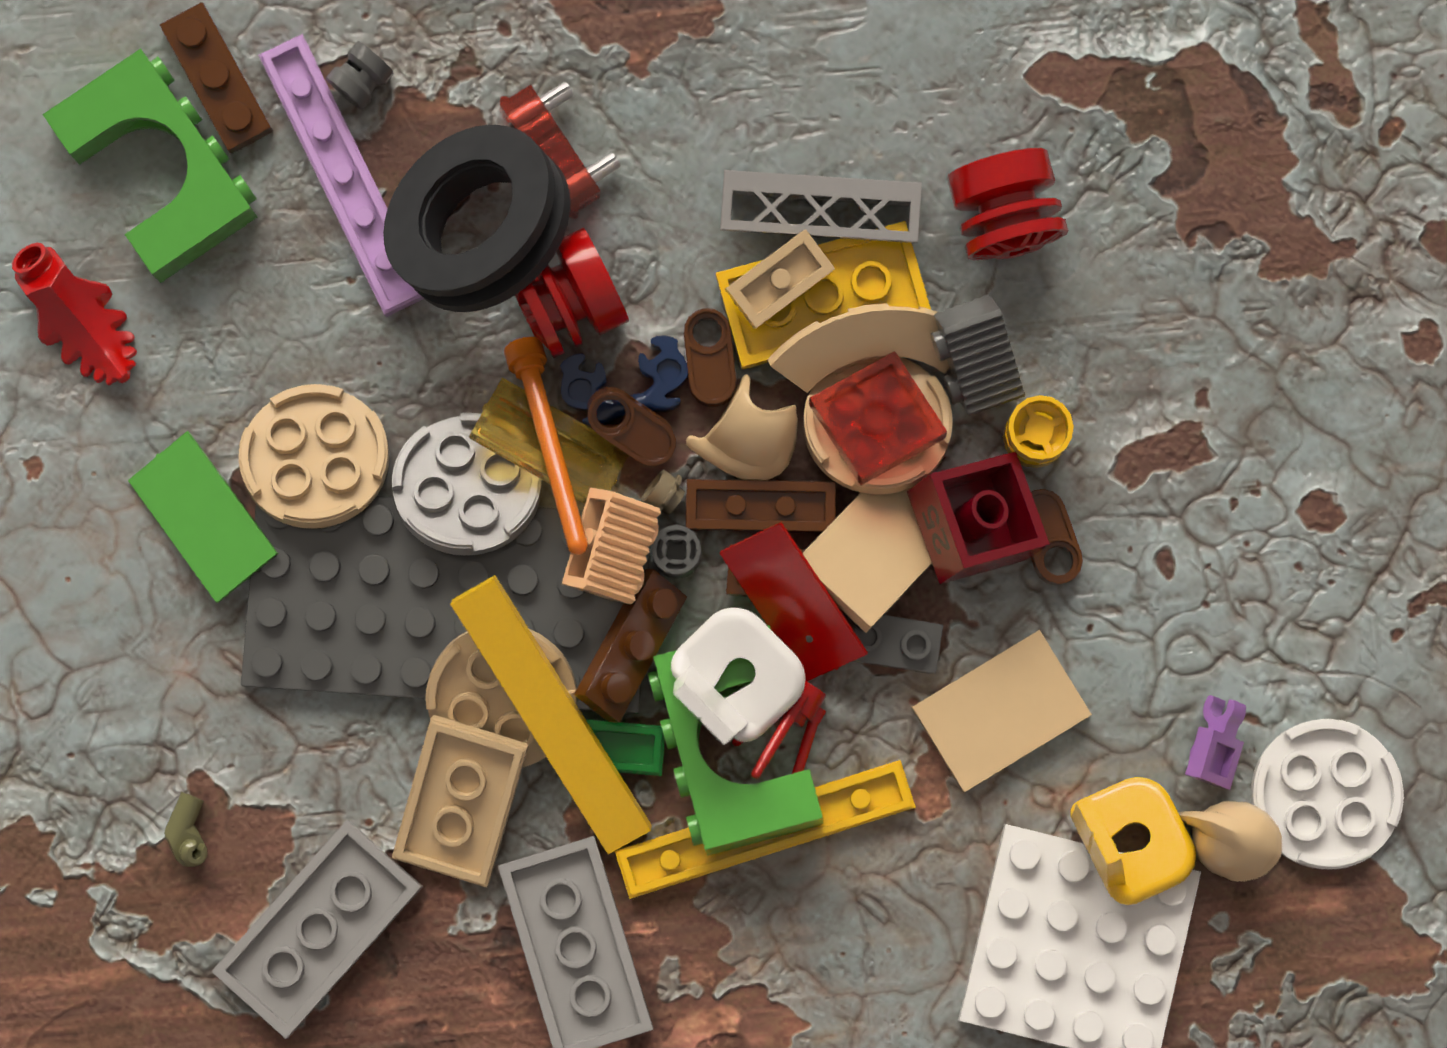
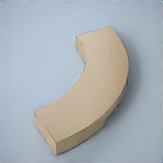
(856, 336)

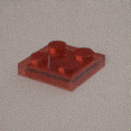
(877, 418)

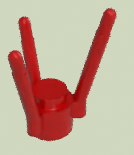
(805, 709)

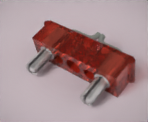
(531, 115)

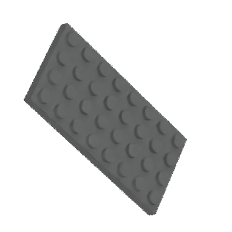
(372, 608)

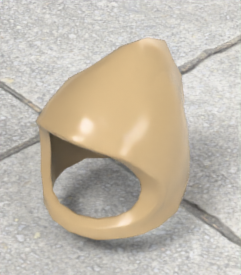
(749, 439)
(1235, 839)

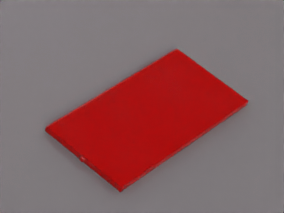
(793, 600)

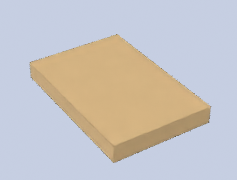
(870, 555)
(1001, 711)
(460, 801)

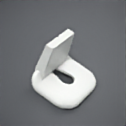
(704, 657)

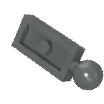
(900, 643)

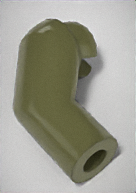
(182, 833)

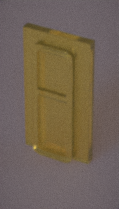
(510, 432)

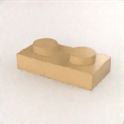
(779, 278)

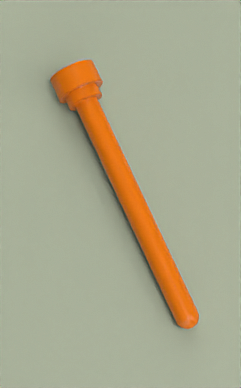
(527, 361)

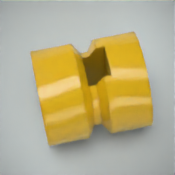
(1038, 431)

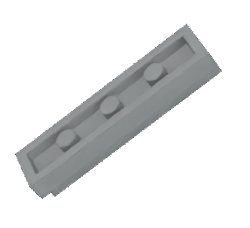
(821, 189)

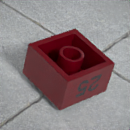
(977, 517)

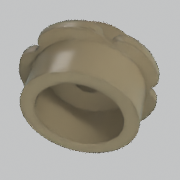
(664, 492)

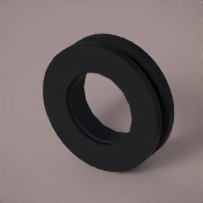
(517, 248)

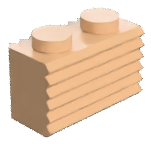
(618, 543)

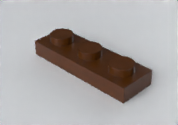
(216, 78)
(759, 505)
(630, 647)

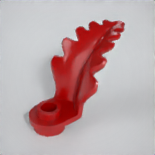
(75, 313)

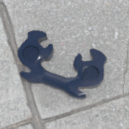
(666, 370)

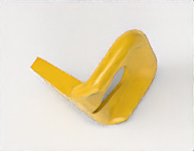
(1140, 873)

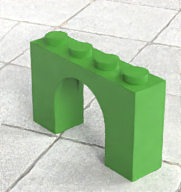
(136, 98)
(726, 811)

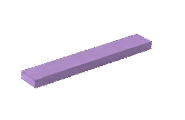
(337, 166)

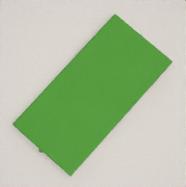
(202, 517)

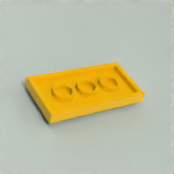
(863, 275)

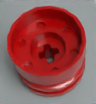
(1010, 214)
(570, 293)

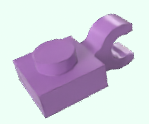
(1215, 748)

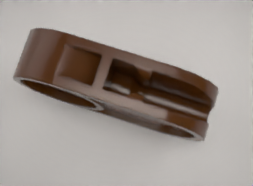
(710, 367)
(639, 433)
(1059, 533)

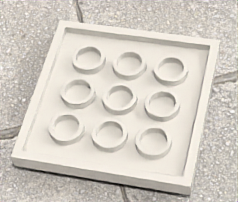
(1068, 958)

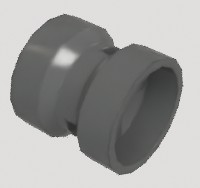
(359, 75)
(681, 557)

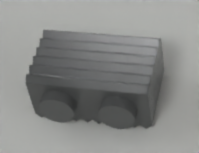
(978, 355)

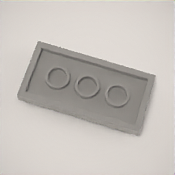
(317, 929)
(575, 946)

